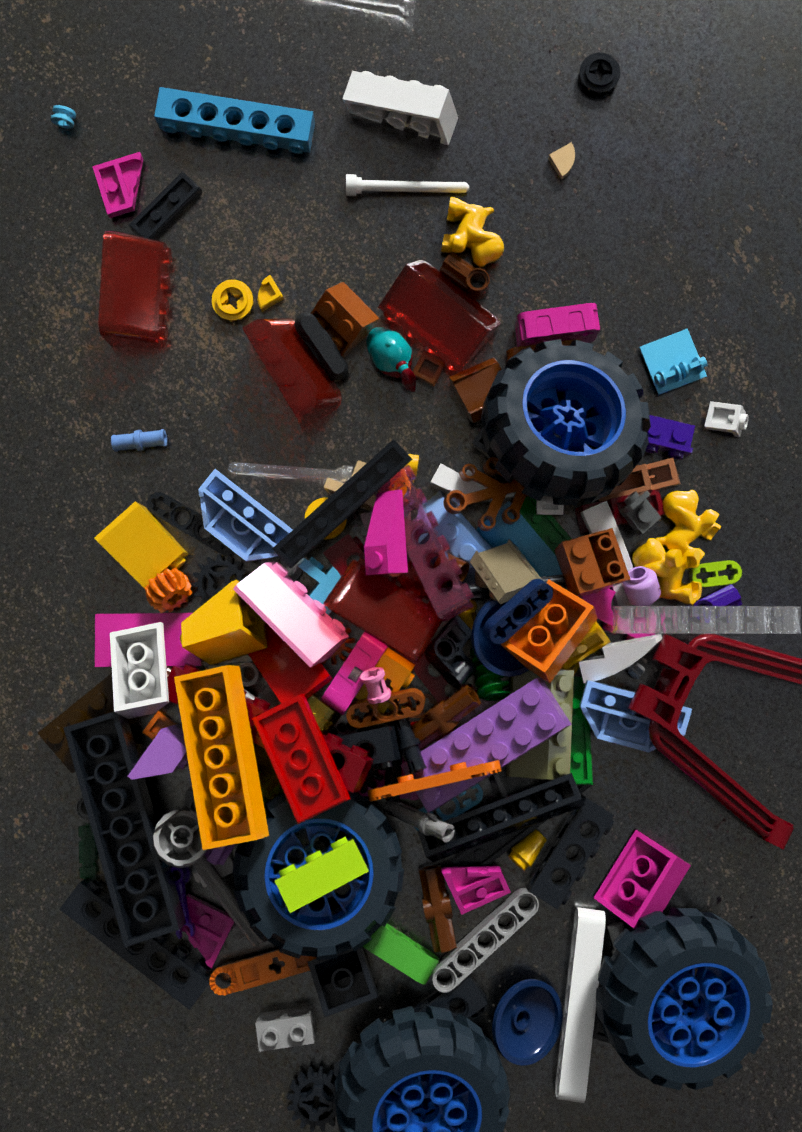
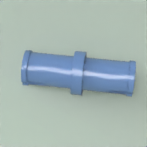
(139, 440)

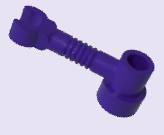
(186, 875)

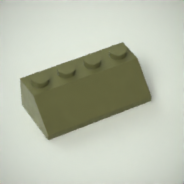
(553, 756)

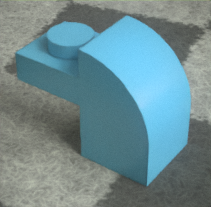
(325, 581)

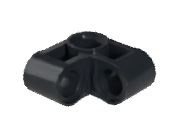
(455, 665)

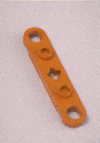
(457, 773)
(256, 971)

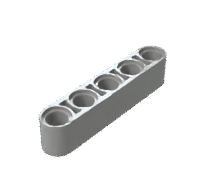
(481, 952)

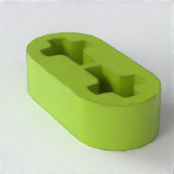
(714, 567)

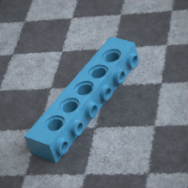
(174, 102)

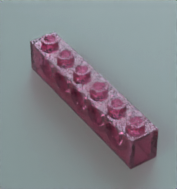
(458, 598)

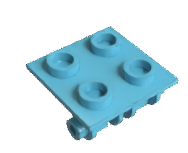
(673, 361)

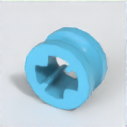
(63, 116)

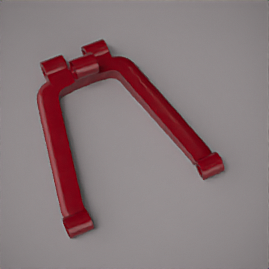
(664, 704)

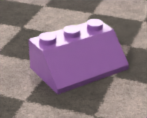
(163, 755)

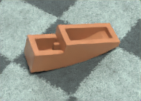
(648, 477)

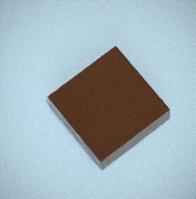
(428, 370)

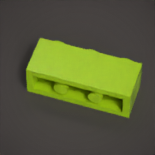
(320, 874)

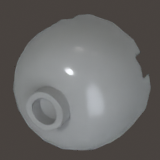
(178, 839)

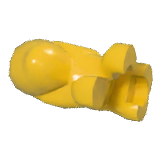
(484, 245)
(681, 509)
(670, 570)

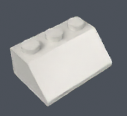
(139, 670)

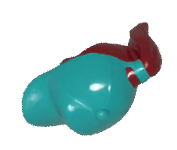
(392, 355)

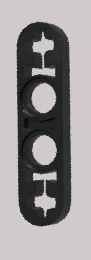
(190, 527)

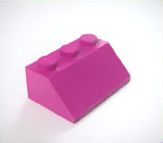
(641, 880)

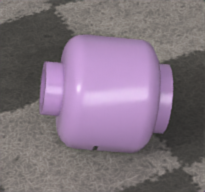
(642, 587)

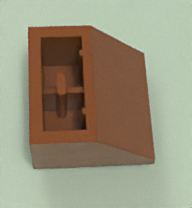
(344, 317)
(591, 563)

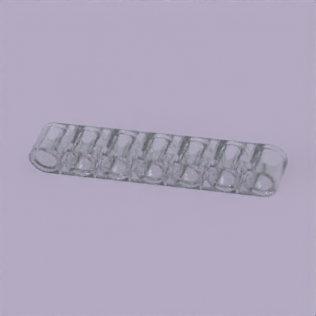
(706, 619)

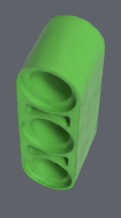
(403, 953)

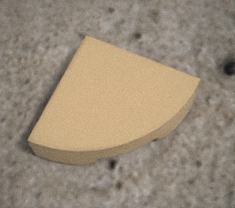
(563, 160)

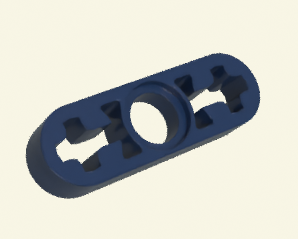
(529, 611)

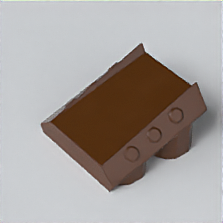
(473, 387)

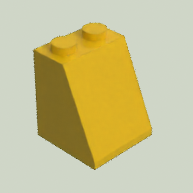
(141, 544)
(223, 628)

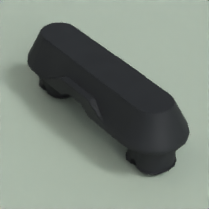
(321, 346)

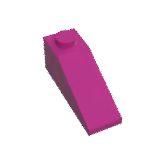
(386, 537)

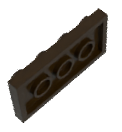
(92, 705)

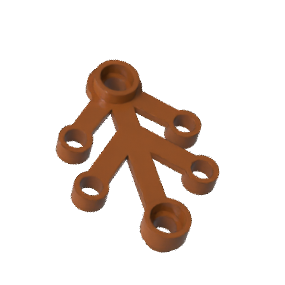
(494, 490)

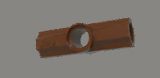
(445, 715)
(437, 908)

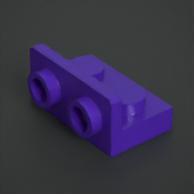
(670, 437)

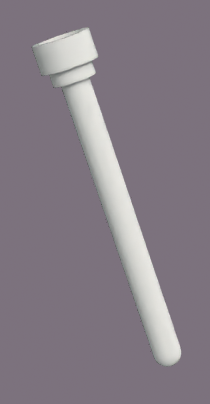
(356, 185)

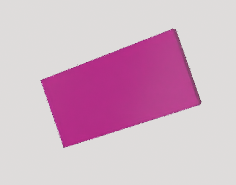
(172, 630)

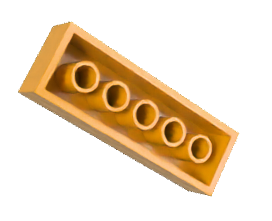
(221, 757)

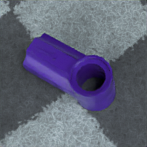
(724, 597)

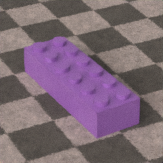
(498, 733)

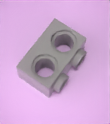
(286, 1028)

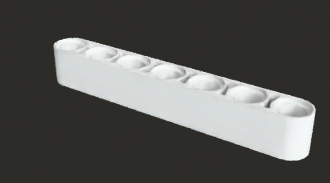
(580, 1005)

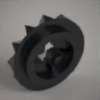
(608, 66)

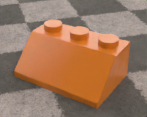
(552, 633)

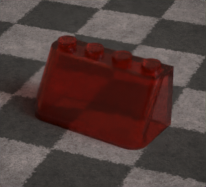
(133, 291)
(438, 314)
(293, 369)
(384, 610)

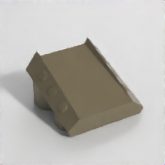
(502, 571)

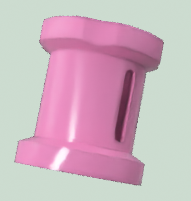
(375, 685)

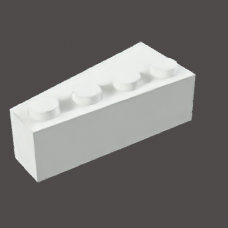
(402, 104)

